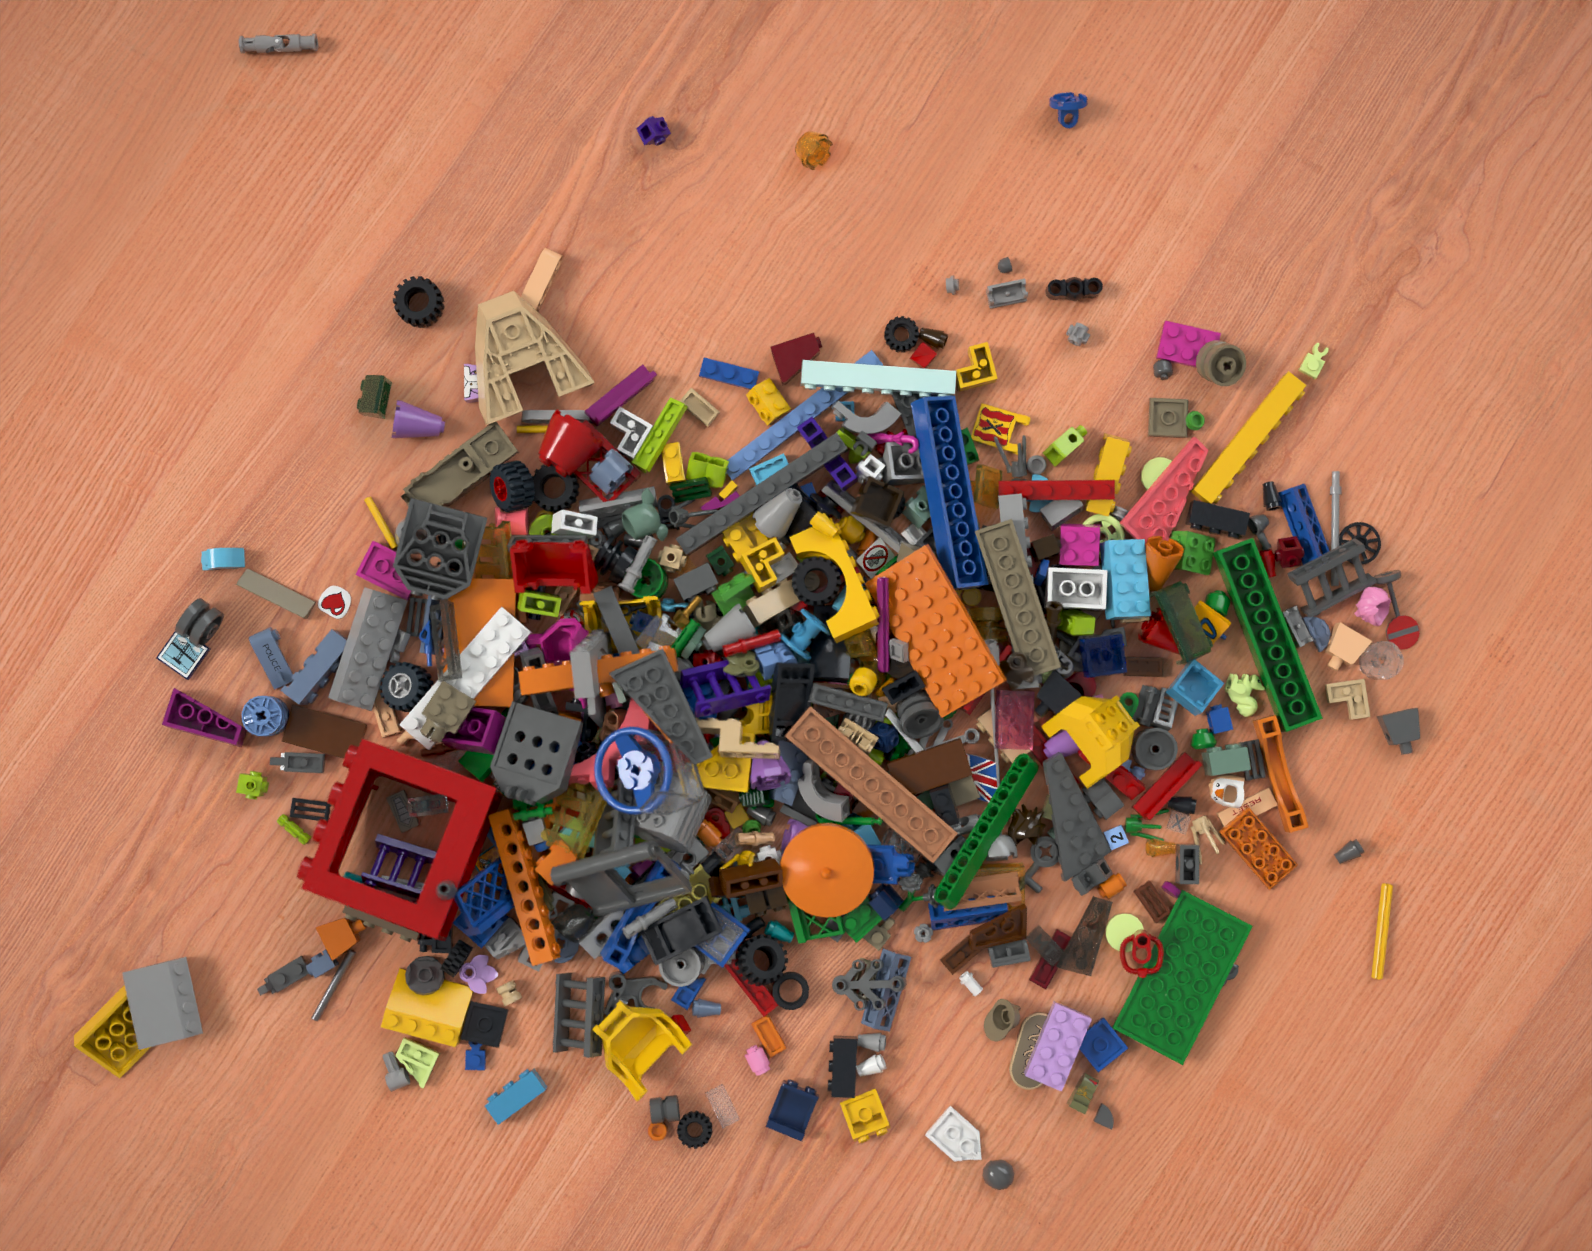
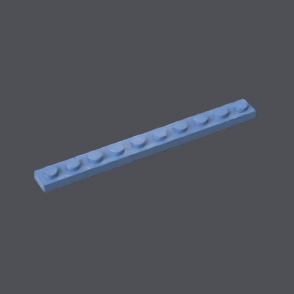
(788, 425)

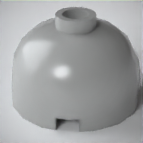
(1002, 848)

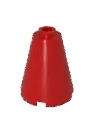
(1157, 633)

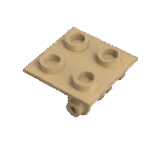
(859, 736)

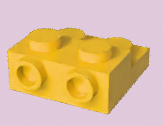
(743, 537)
(865, 1116)

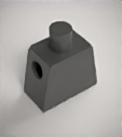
(1401, 728)
(947, 857)

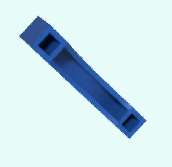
(618, 946)

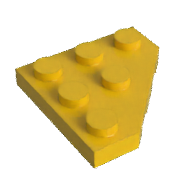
(727, 772)

